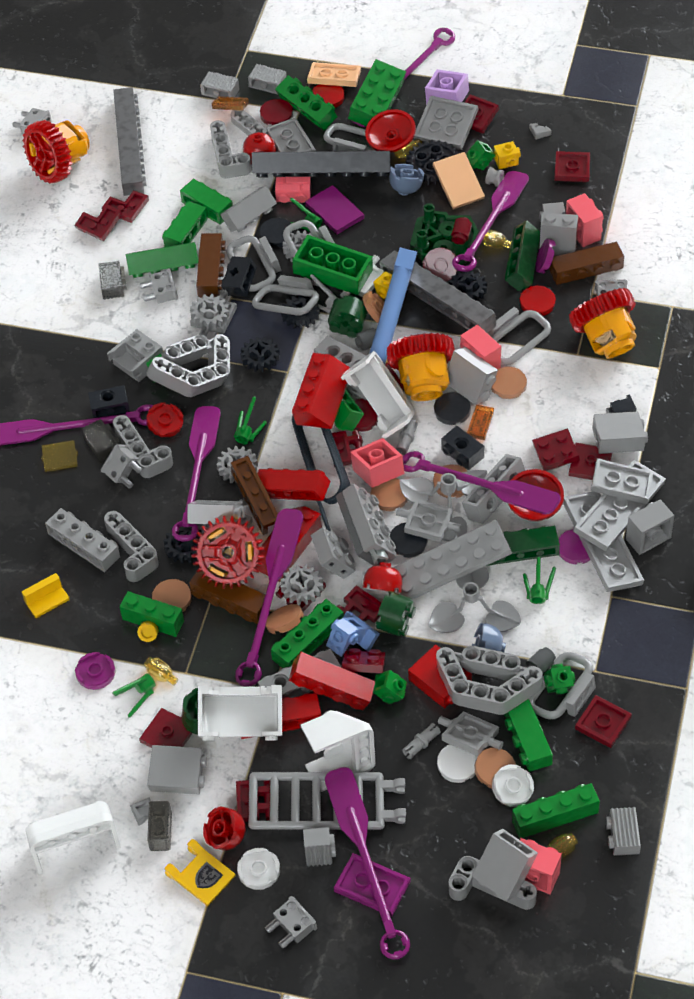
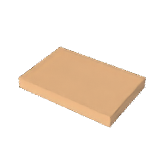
(334, 74)
(458, 180)

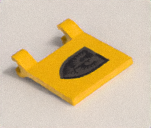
(203, 876)

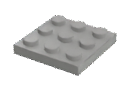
(446, 121)

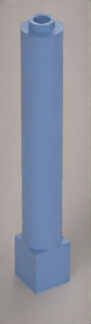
(393, 302)

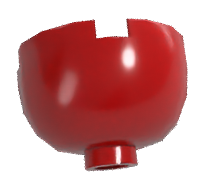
(258, 143)
(383, 578)
(224, 828)

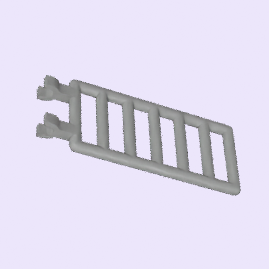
(381, 786)

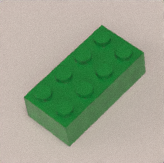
(376, 92)
(333, 264)

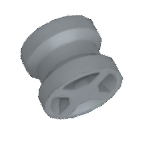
(494, 177)

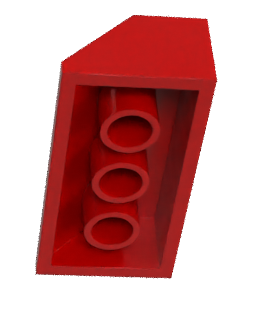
(320, 392)
(310, 524)

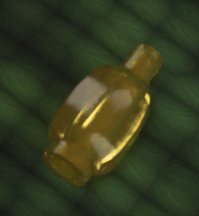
(405, 151)
(496, 239)
(160, 670)
(564, 843)

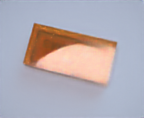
(230, 103)
(480, 422)

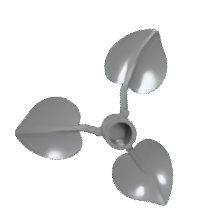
(422, 488)
(448, 619)

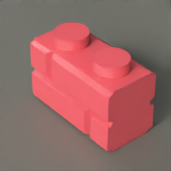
(293, 187)

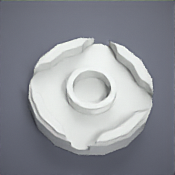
(456, 764)
(512, 785)
(258, 868)

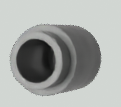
(365, 339)
(542, 659)

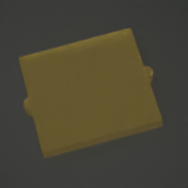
(59, 456)

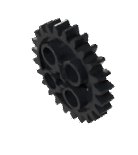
(426, 154)

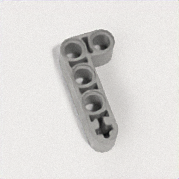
(229, 164)
(151, 461)
(134, 544)
(465, 879)

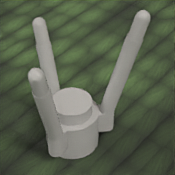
(330, 299)

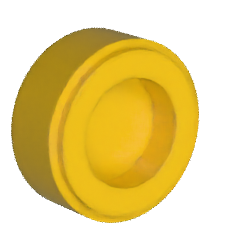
(147, 631)

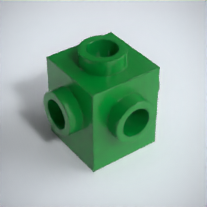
(480, 155)
(553, 681)
(389, 686)

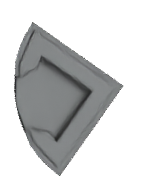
(539, 131)
(140, 810)

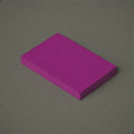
(334, 209)
(355, 884)

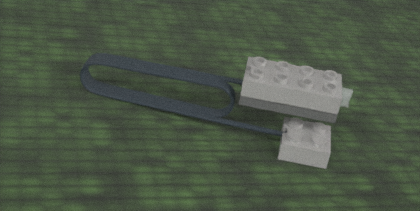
(360, 514)

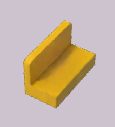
(45, 595)

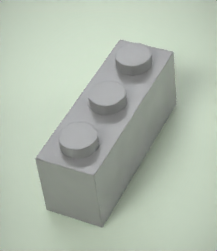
(249, 209)

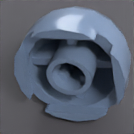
(405, 178)
(489, 637)

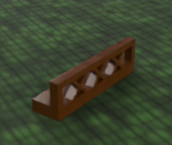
(254, 493)

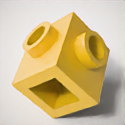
(506, 155)
(382, 284)

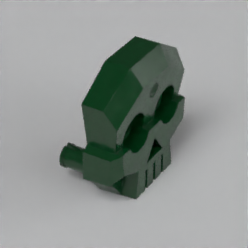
(432, 233)

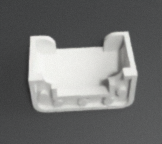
(240, 712)

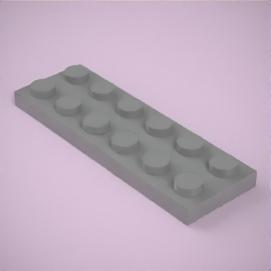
(610, 514)
(453, 560)
(616, 565)

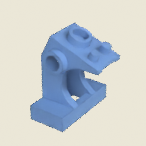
(350, 631)

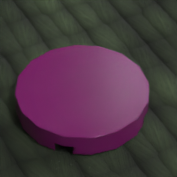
(545, 256)
(572, 548)
(95, 671)

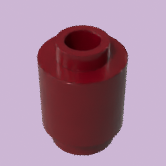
(461, 230)

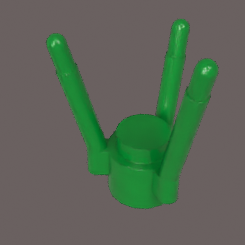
(317, 221)
(244, 433)
(537, 593)
(142, 685)

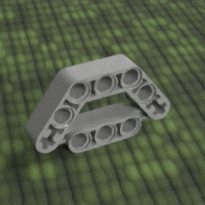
(169, 373)
(526, 680)

